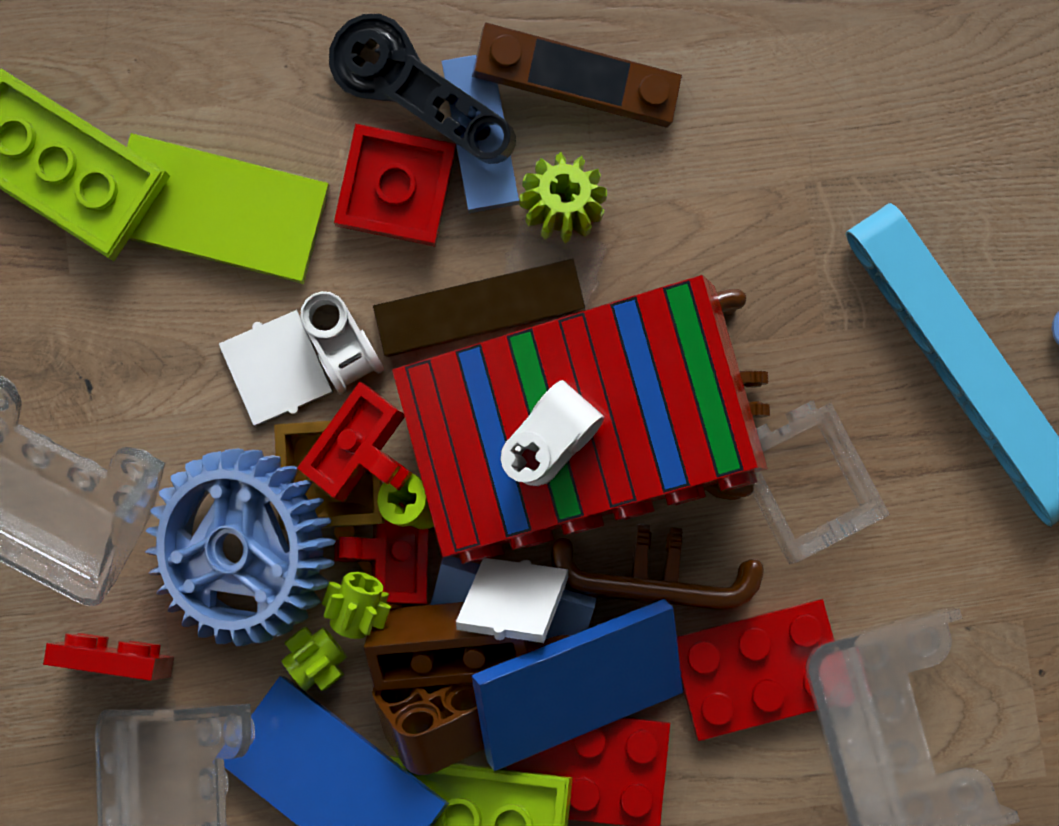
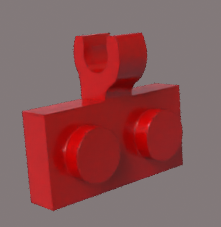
(355, 444)
(397, 560)

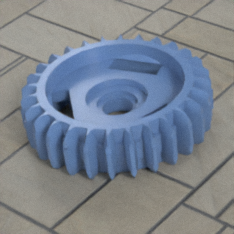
(277, 576)

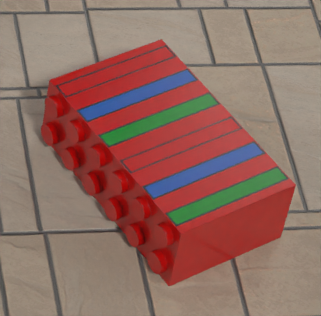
(646, 362)

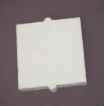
(275, 368)
(512, 600)

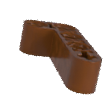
(434, 727)

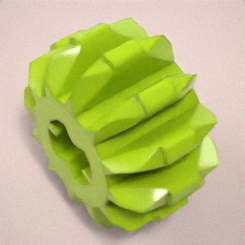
(546, 204)

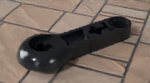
(405, 80)

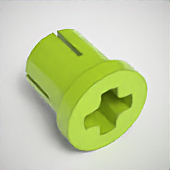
(415, 514)

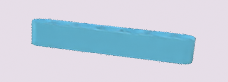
(962, 355)

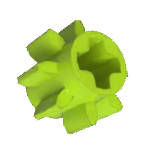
(356, 605)
(314, 658)

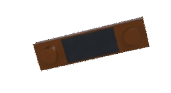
(576, 75)

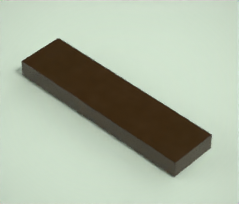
(479, 307)

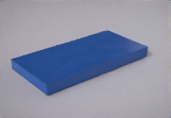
(578, 684)
(325, 770)

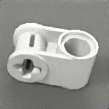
(340, 343)
(556, 429)

